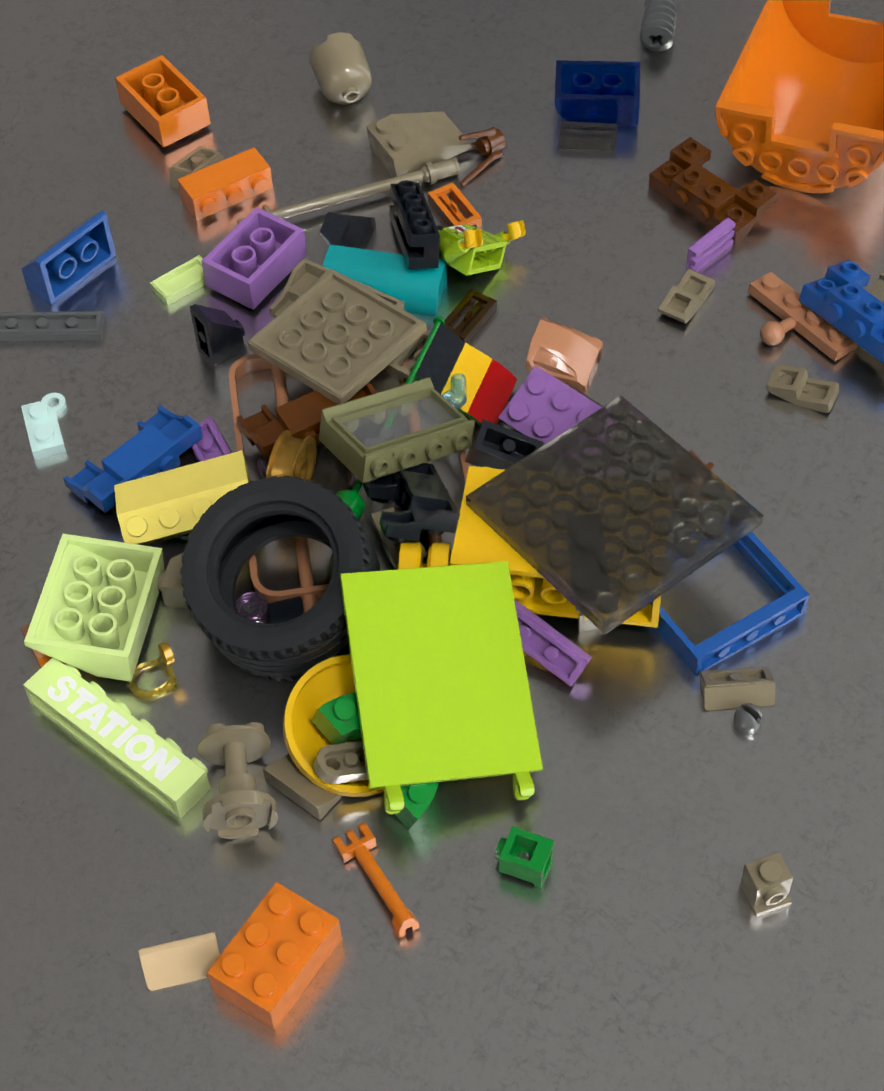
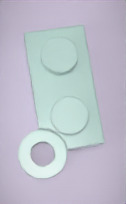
(43, 426)

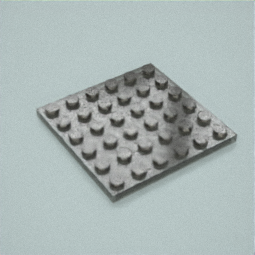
(614, 513)

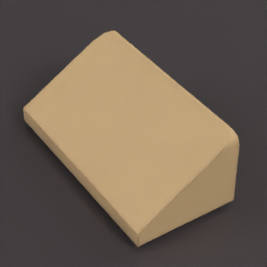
(179, 961)

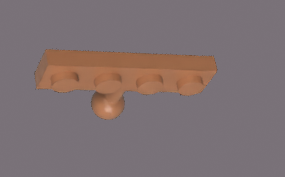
(795, 315)

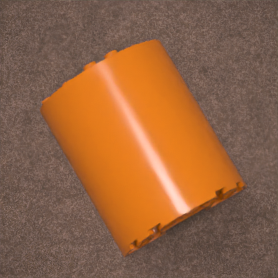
(807, 97)

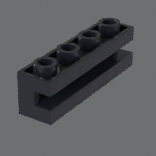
(414, 225)

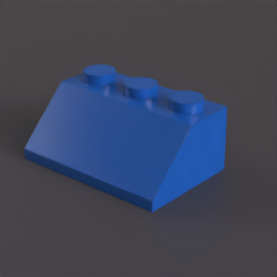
(70, 259)

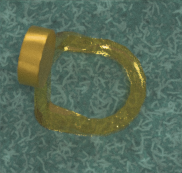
(169, 687)

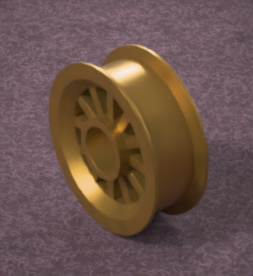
(292, 457)

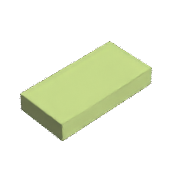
(179, 281)

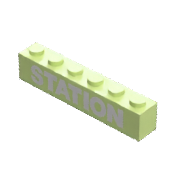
(118, 736)

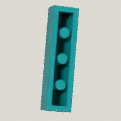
(389, 273)

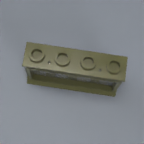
(394, 430)

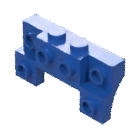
(848, 306)
(145, 454)

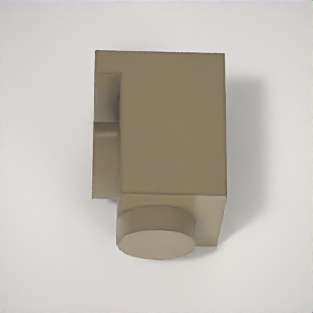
(767, 884)

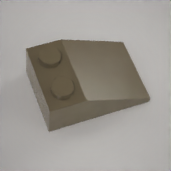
(411, 139)

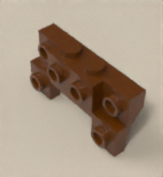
(705, 194)
(298, 416)

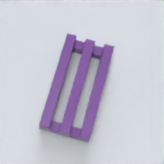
(710, 245)

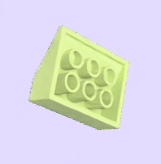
(97, 605)

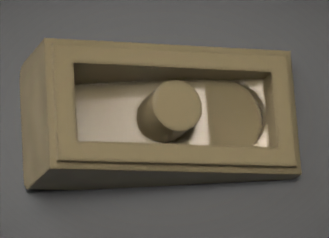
(194, 161)

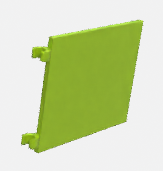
(440, 677)

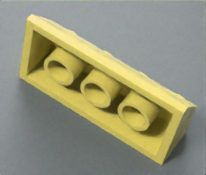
(174, 500)

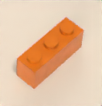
(225, 183)

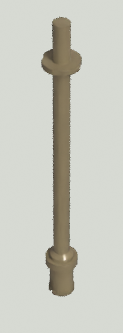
(428, 173)

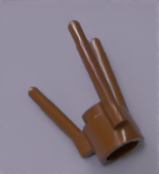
(489, 143)

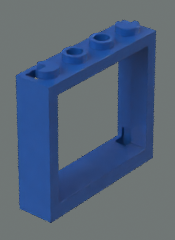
(788, 606)

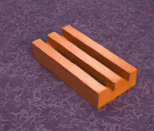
(441, 208)

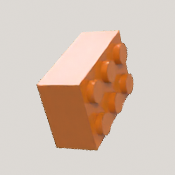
(163, 100)
(275, 955)

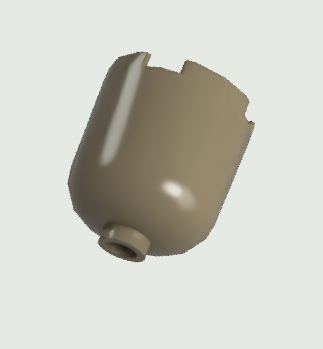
(341, 68)

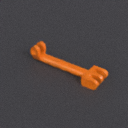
(359, 848)

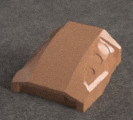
(563, 353)

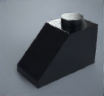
(216, 334)

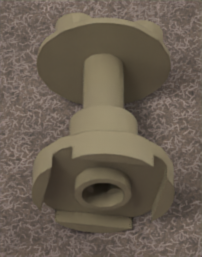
(239, 807)

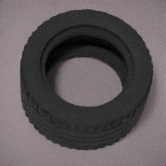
(229, 537)

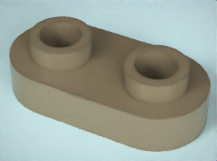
(346, 761)

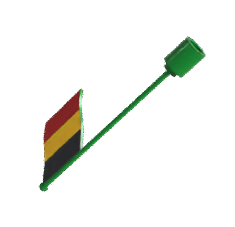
(441, 357)

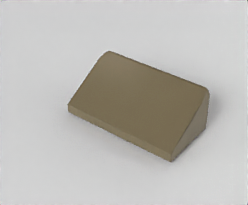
(737, 686)
(293, 784)

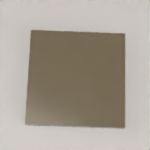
(337, 337)

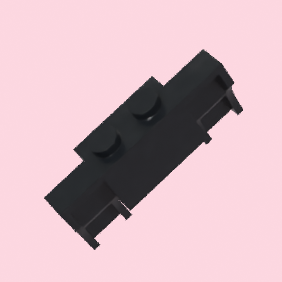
(420, 501)

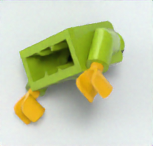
(475, 250)

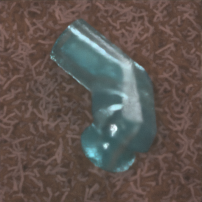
(458, 393)

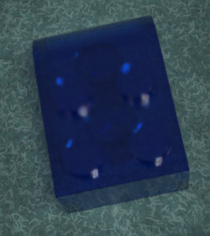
(598, 91)

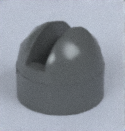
(744, 719)

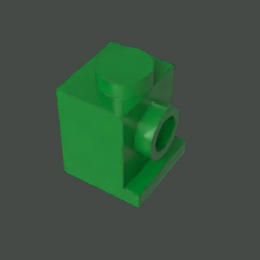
(525, 845)

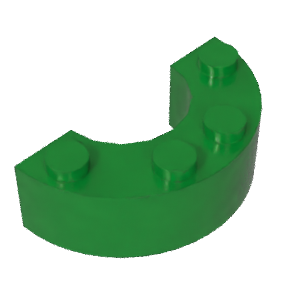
(341, 723)

